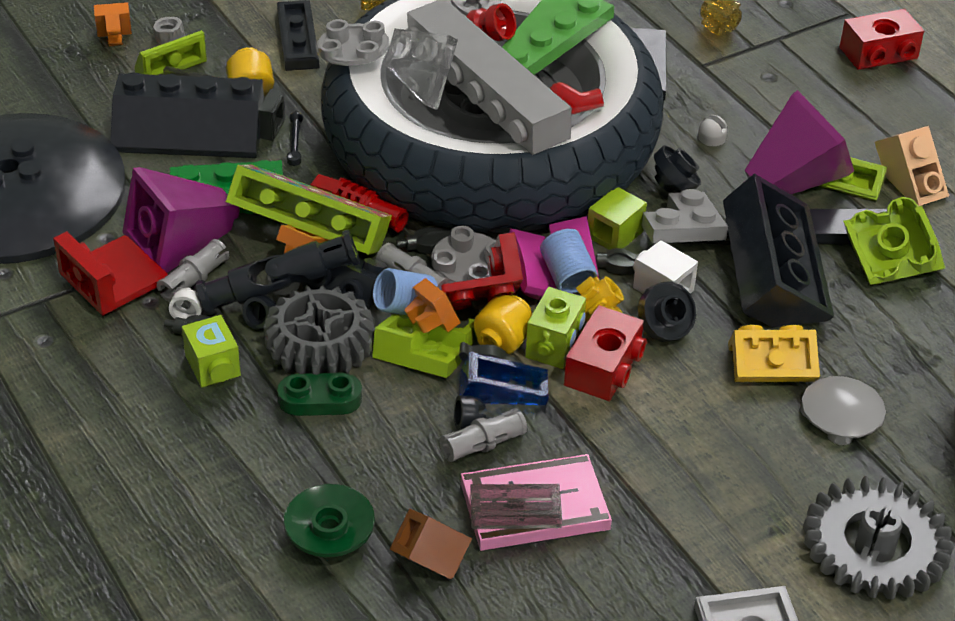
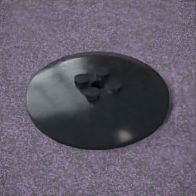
(60, 183)

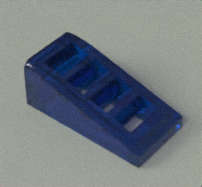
(481, 371)

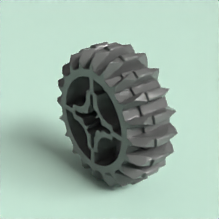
(319, 331)

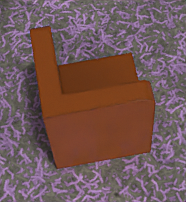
(430, 543)

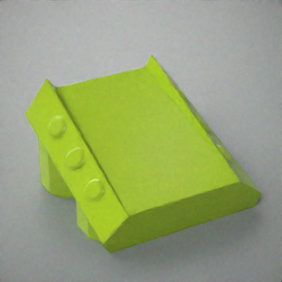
(894, 242)

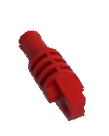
(364, 196)

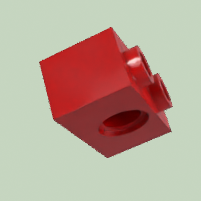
(881, 39)
(604, 353)

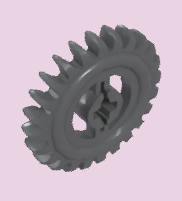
(926, 536)

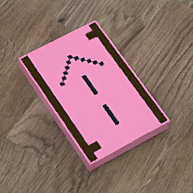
(580, 494)

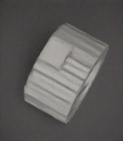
(168, 29)

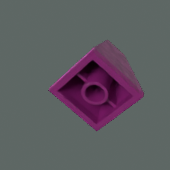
(801, 149)
(174, 215)

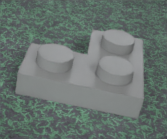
(686, 219)

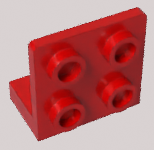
(109, 273)
(504, 276)

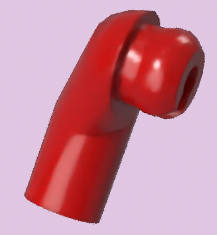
(578, 101)

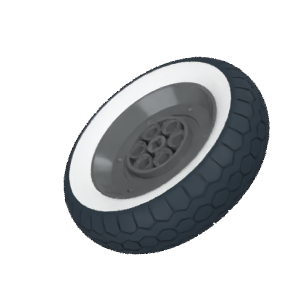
(468, 171)

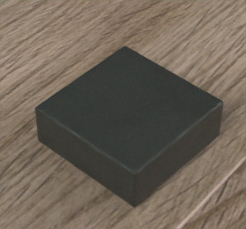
(271, 114)

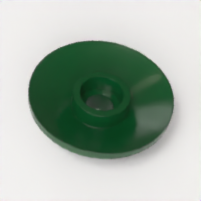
(329, 520)

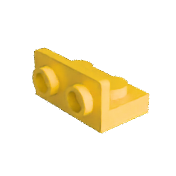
(775, 354)

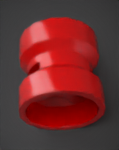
(496, 21)

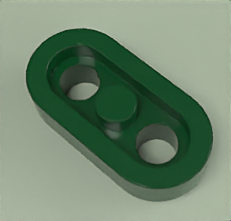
(319, 394)

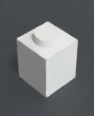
(664, 264)

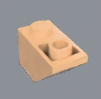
(913, 165)

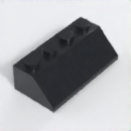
(186, 115)
(776, 255)

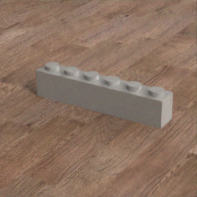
(497, 80)

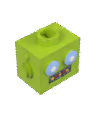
(555, 327)

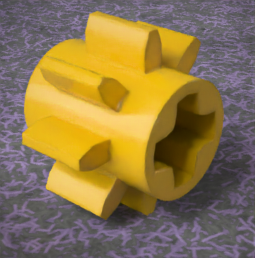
(600, 292)

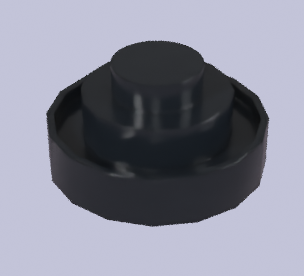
(676, 169)
(667, 311)

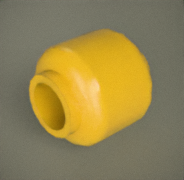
(253, 65)
(503, 322)

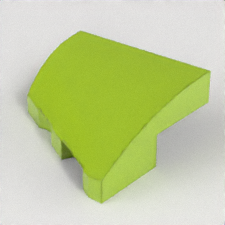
(430, 352)

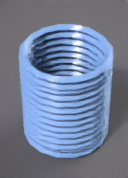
(567, 259)
(395, 290)

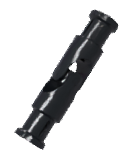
(297, 265)

